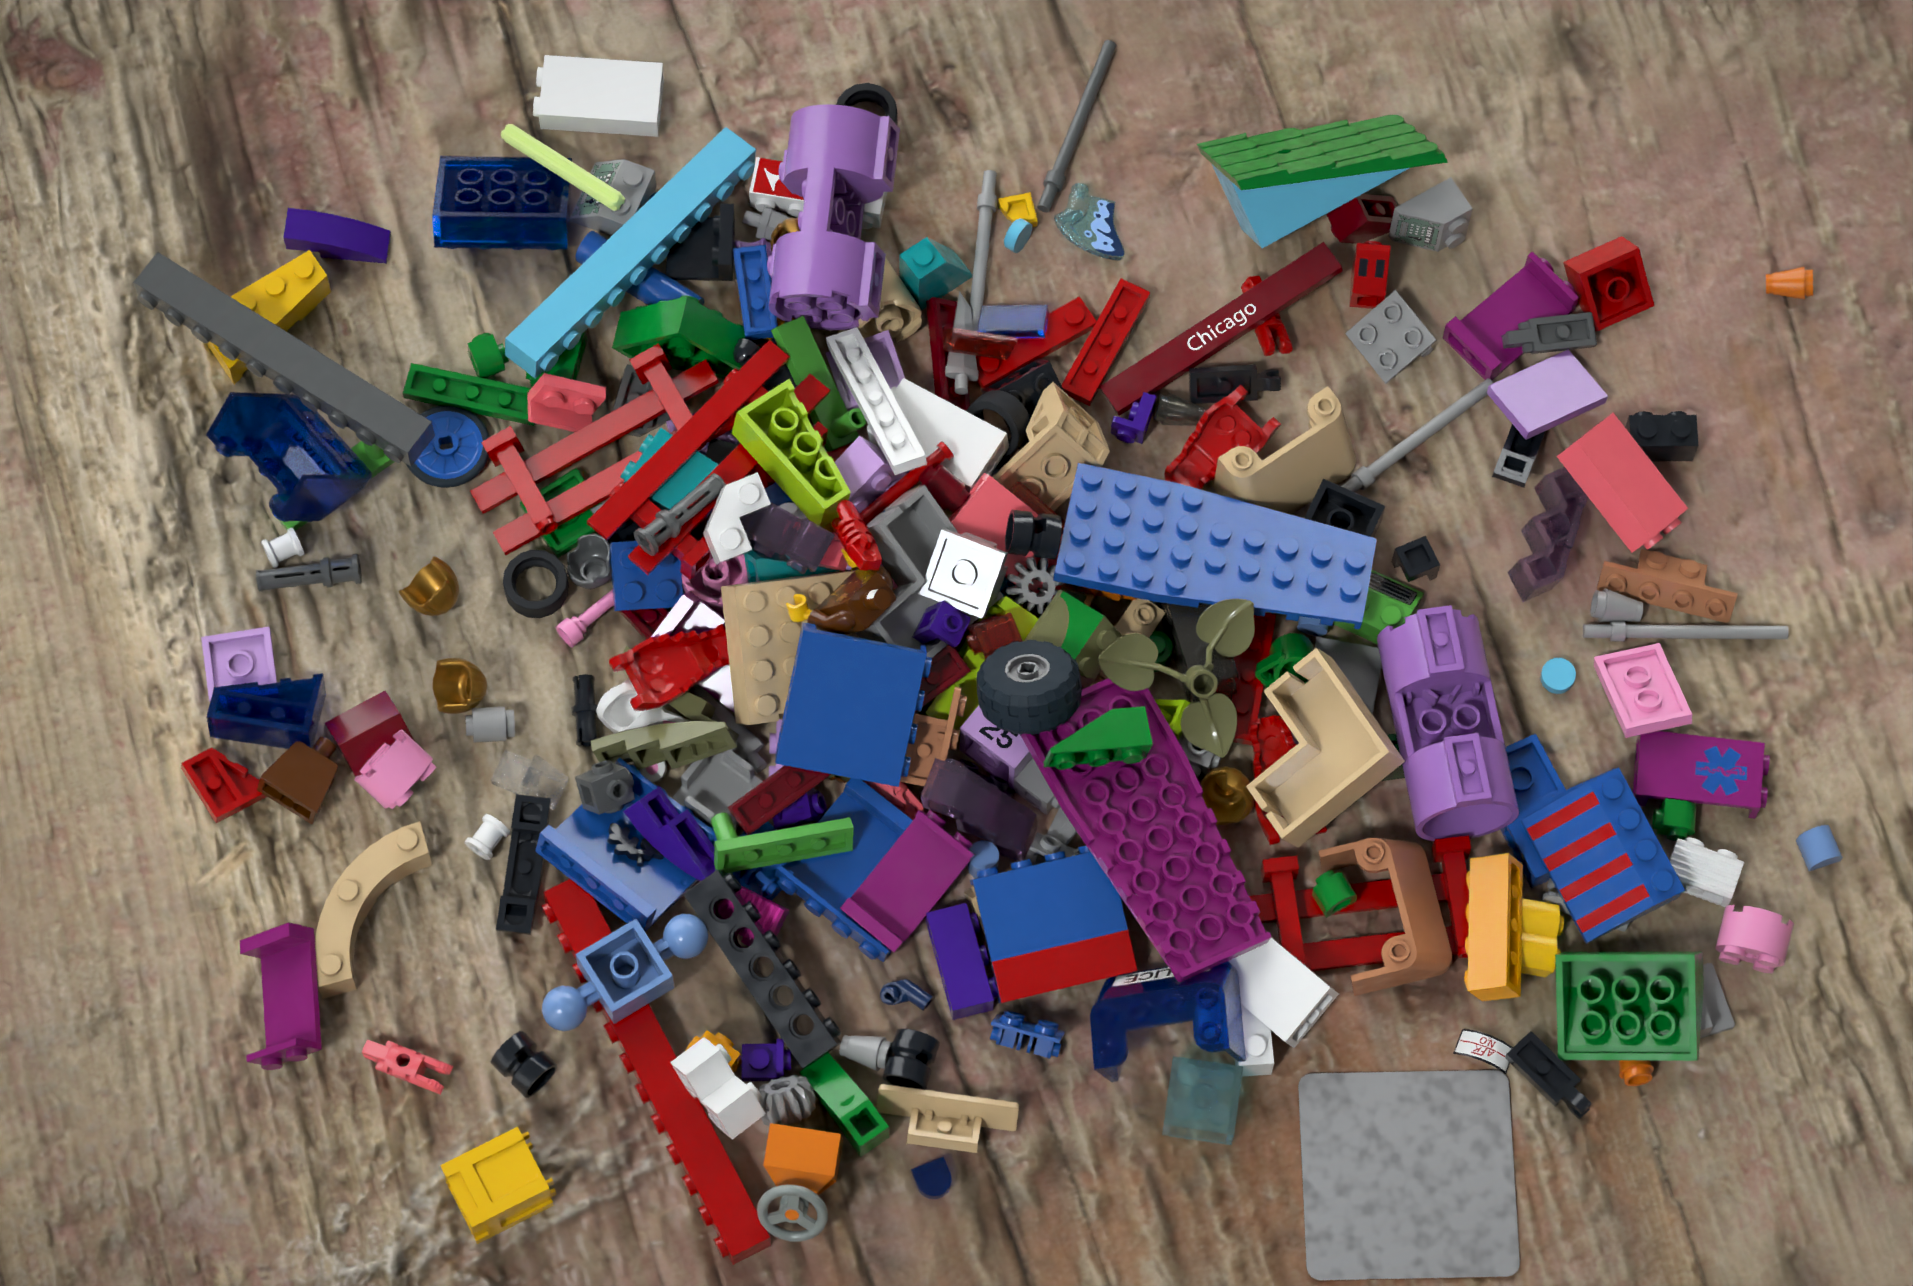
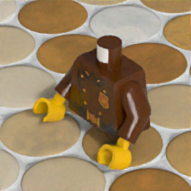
(851, 605)

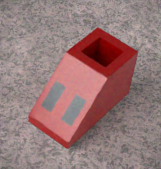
(1369, 274)

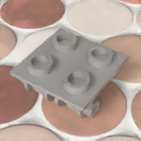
(1391, 337)

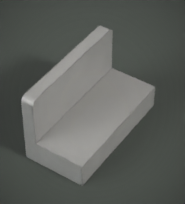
(1715, 1010)

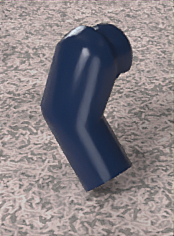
(904, 991)

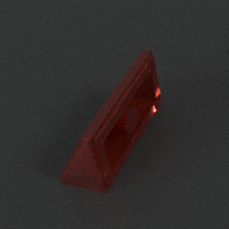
(978, 343)

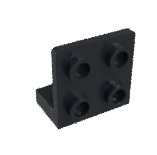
(706, 250)
(1027, 385)

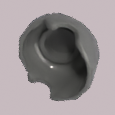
(590, 562)

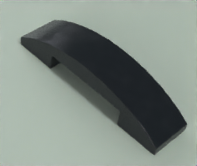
(1517, 457)
(524, 865)

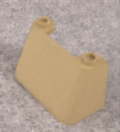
(1295, 471)

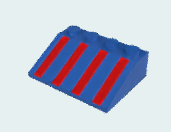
(1603, 855)

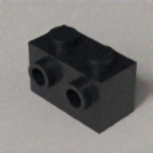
(1665, 436)

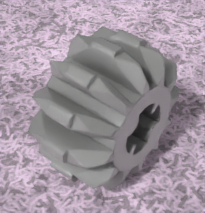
(1041, 574)
(786, 1100)

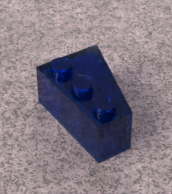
(268, 712)

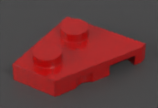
(221, 784)

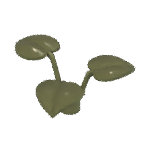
(1213, 720)

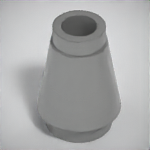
(1612, 606)
(867, 1050)

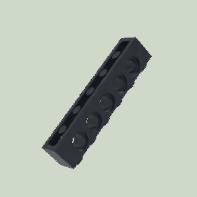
(705, 900)

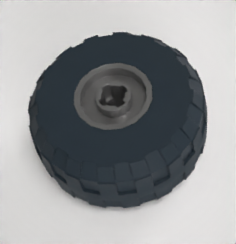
(1029, 687)

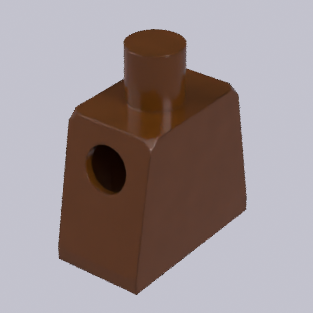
(301, 778)

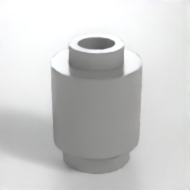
(490, 724)

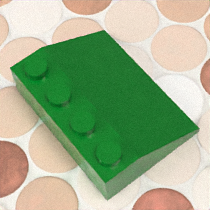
(1629, 1005)

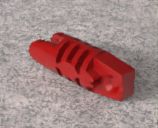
(1270, 329)
(856, 537)

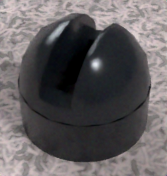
(744, 351)

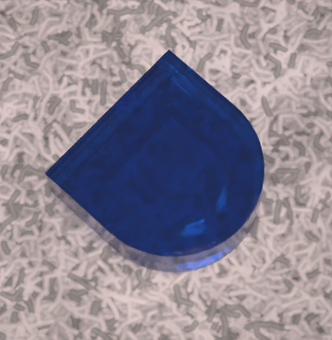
(933, 1178)

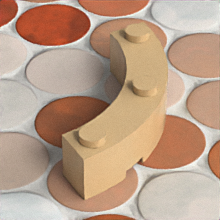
(353, 898)

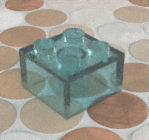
(1202, 1100)

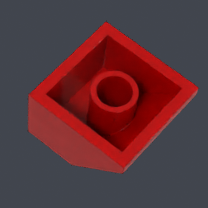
(1610, 282)

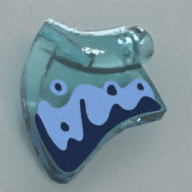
(1090, 224)

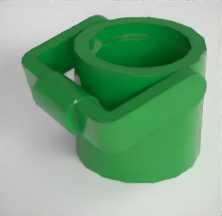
(1284, 654)

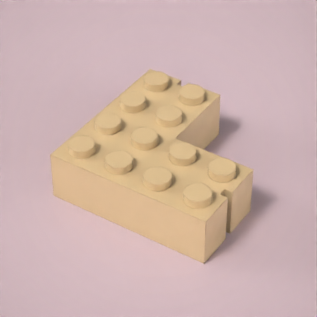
(765, 640)
(1337, 755)

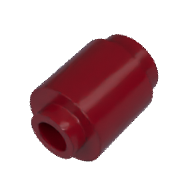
(944, 487)

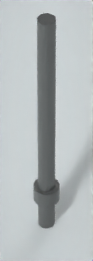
(1055, 178)

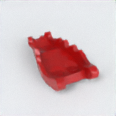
(1216, 433)
(671, 665)
(1270, 742)

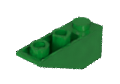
(1112, 737)
(846, 1104)

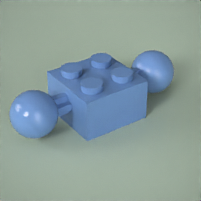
(624, 971)

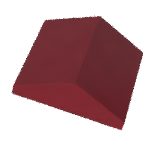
(365, 729)

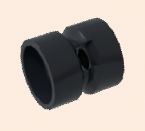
(1033, 534)
(911, 1059)
(532, 1073)

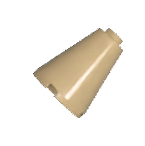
(897, 309)

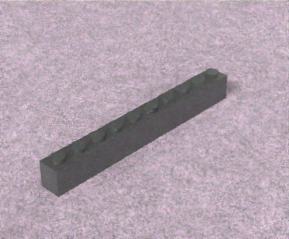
(284, 359)

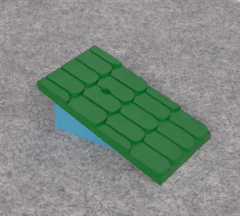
(1299, 175)

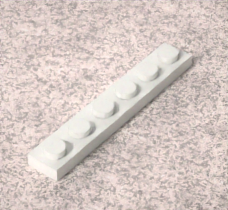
(876, 401)

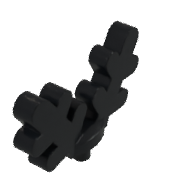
(628, 847)

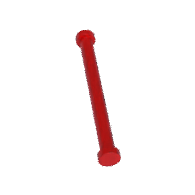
(905, 483)

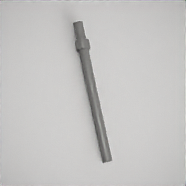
(986, 206)
(1365, 476)
(1618, 631)

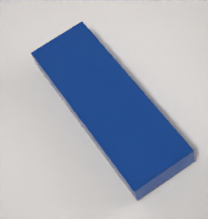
(754, 291)

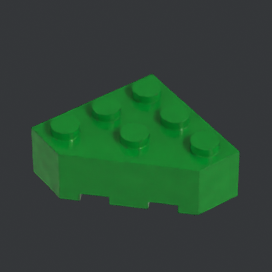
(684, 332)

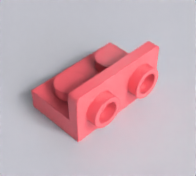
(563, 402)

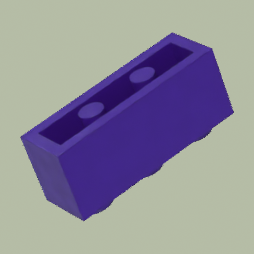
(961, 961)

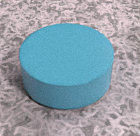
(1017, 235)
(1558, 675)

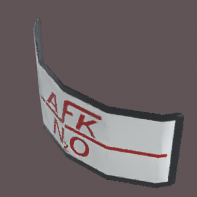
(1484, 1048)

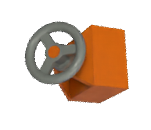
(802, 1167)

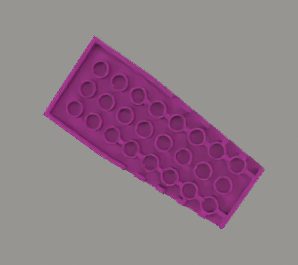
(1156, 839)

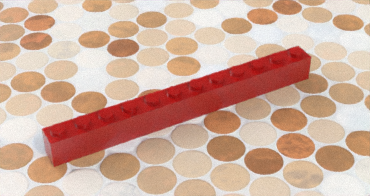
(676, 1111)

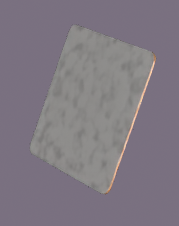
(1408, 1175)

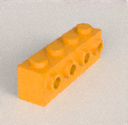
(1494, 927)

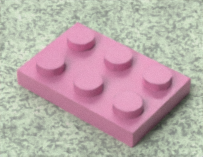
(1642, 690)

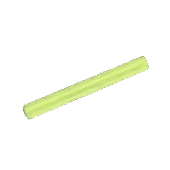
(563, 167)

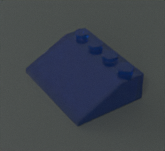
(500, 204)

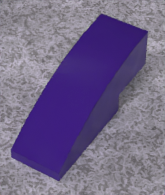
(335, 236)
(673, 834)

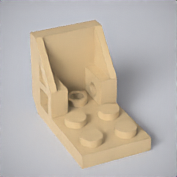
(1059, 439)

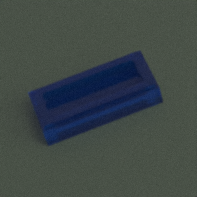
(1014, 320)

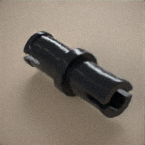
(585, 709)

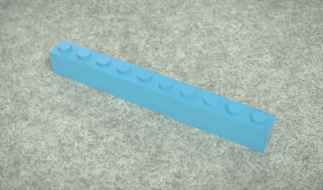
(630, 253)

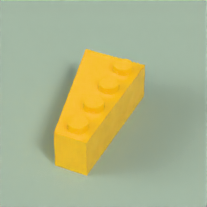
(282, 299)

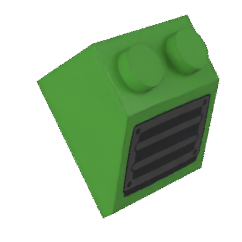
(1386, 605)

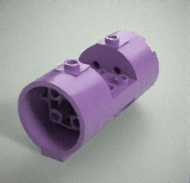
(837, 164)
(1447, 725)

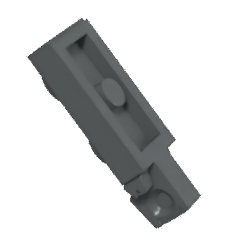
(1553, 334)

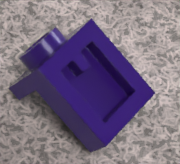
(1138, 422)
(943, 623)
(805, 809)
(765, 1061)

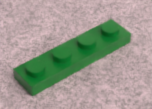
(467, 392)

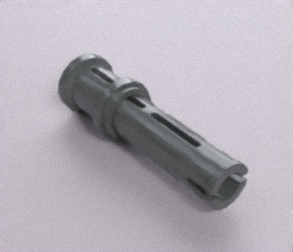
(667, 521)
(325, 572)

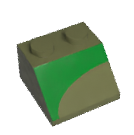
(1078, 631)

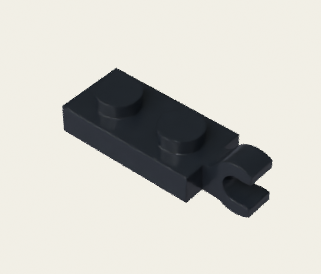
(1216, 383)
(1548, 1074)

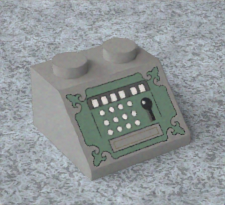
(628, 178)
(1432, 218)

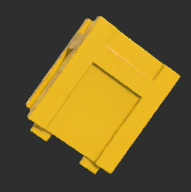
(498, 1184)

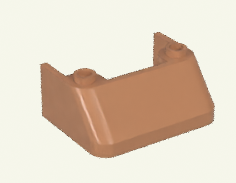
(1425, 945)

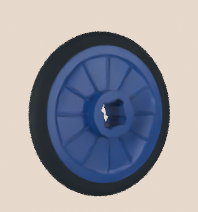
(463, 461)

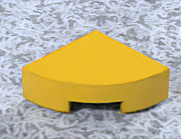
(1018, 207)

